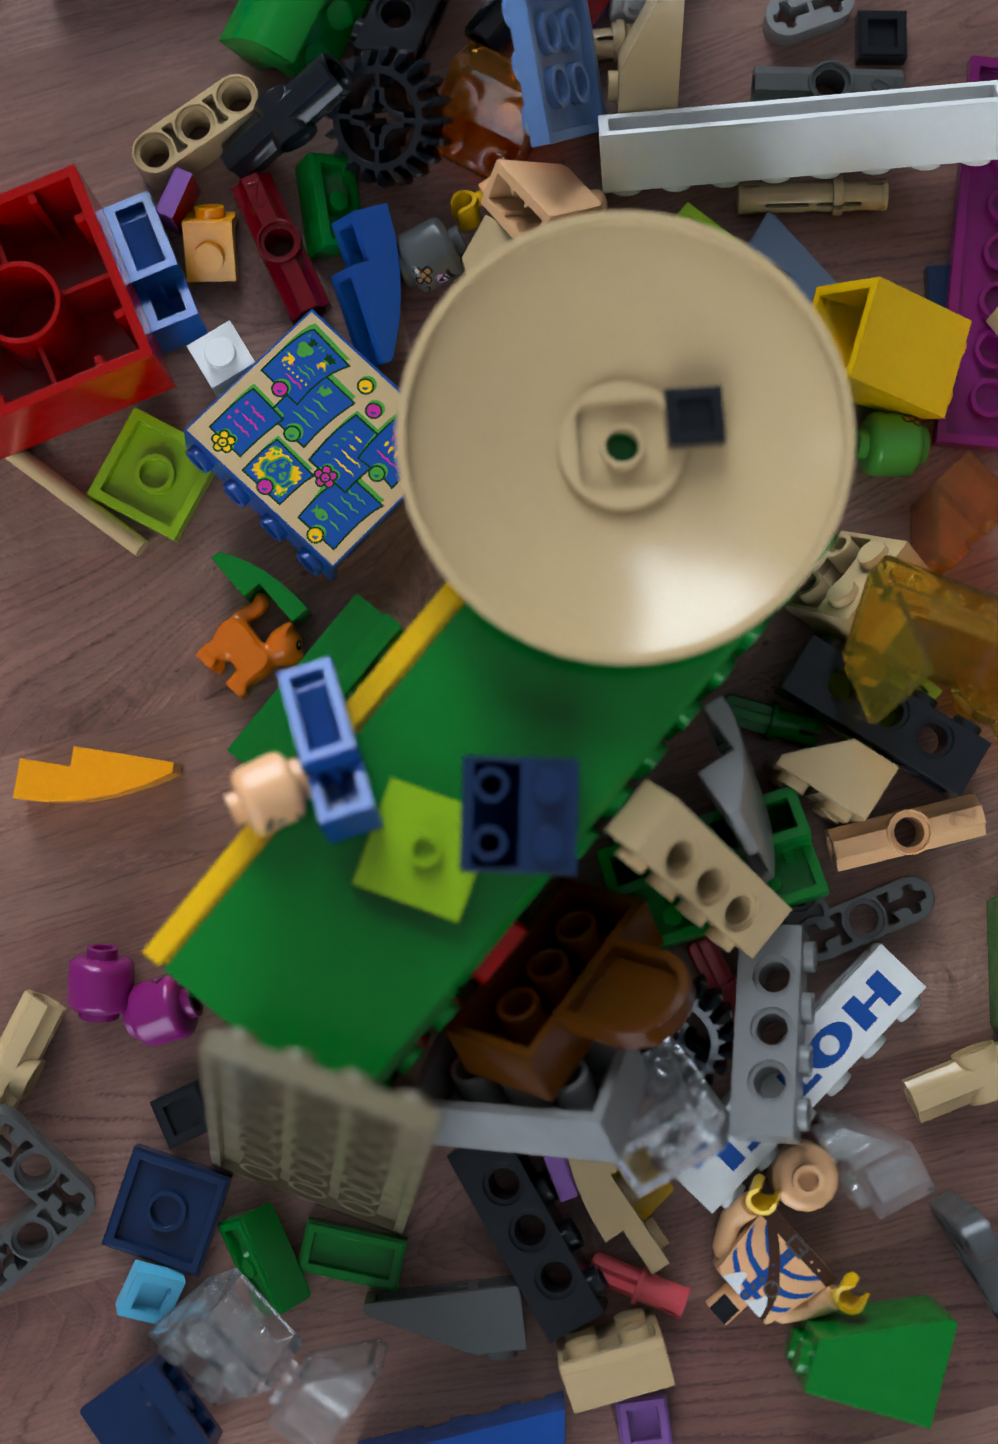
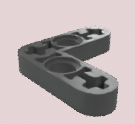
(819, 913)
(45, 1205)
(972, 1241)

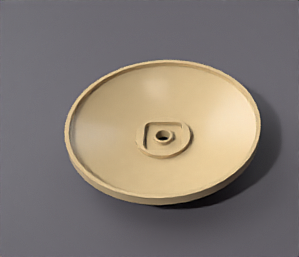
(575, 343)

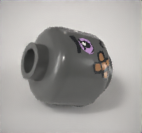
(430, 255)

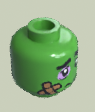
(891, 444)

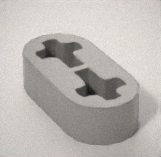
(806, 26)

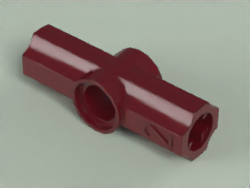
(269, 224)

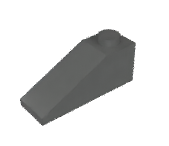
(465, 1314)

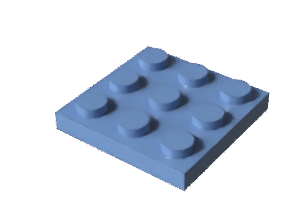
(555, 68)

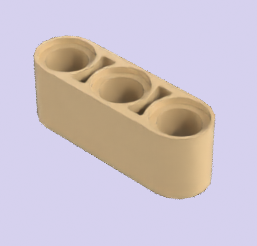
(205, 110)

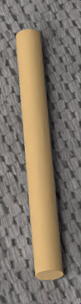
(79, 501)

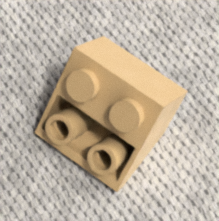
(835, 584)
(839, 777)
(614, 1360)

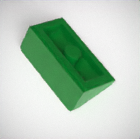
(324, 197)
(265, 1256)

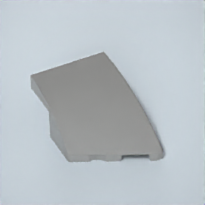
(736, 792)

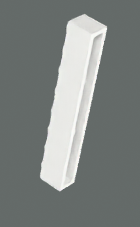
(799, 137)

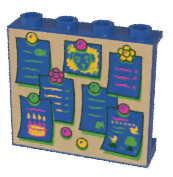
(306, 444)

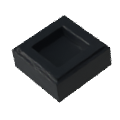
(880, 37)
(694, 417)
(181, 1113)

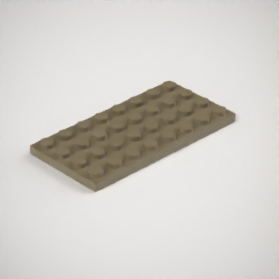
(314, 1129)

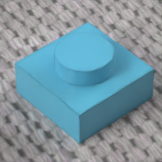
(149, 1292)

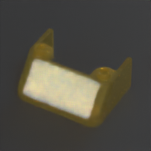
(919, 629)

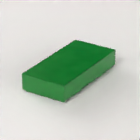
(352, 1253)

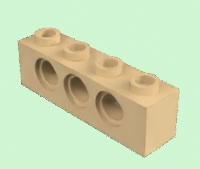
(697, 868)

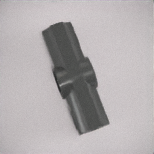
(797, 82)

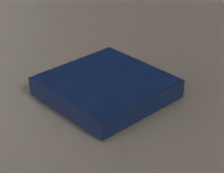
(167, 1209)

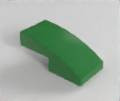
(253, 580)

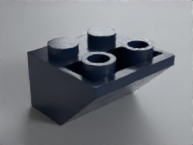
(519, 815)

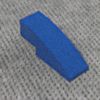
(155, 272)
(370, 282)
(329, 750)

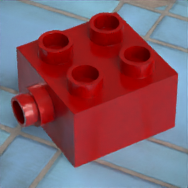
(67, 316)

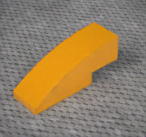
(91, 777)

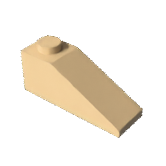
(649, 60)

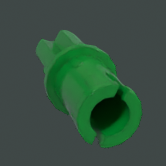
(773, 721)

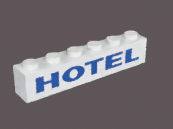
(846, 1026)

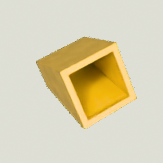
(894, 345)

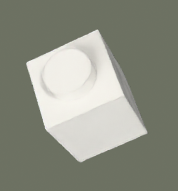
(221, 356)

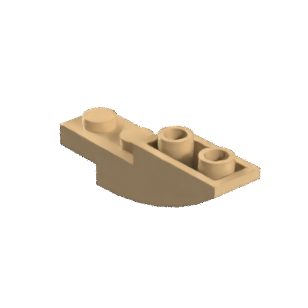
(612, 1210)

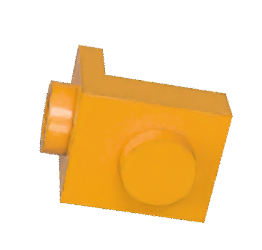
(210, 244)

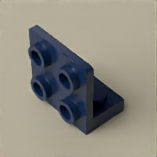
(151, 1407)

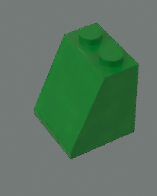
(879, 1359)

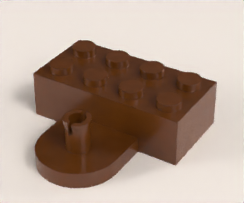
(573, 979)

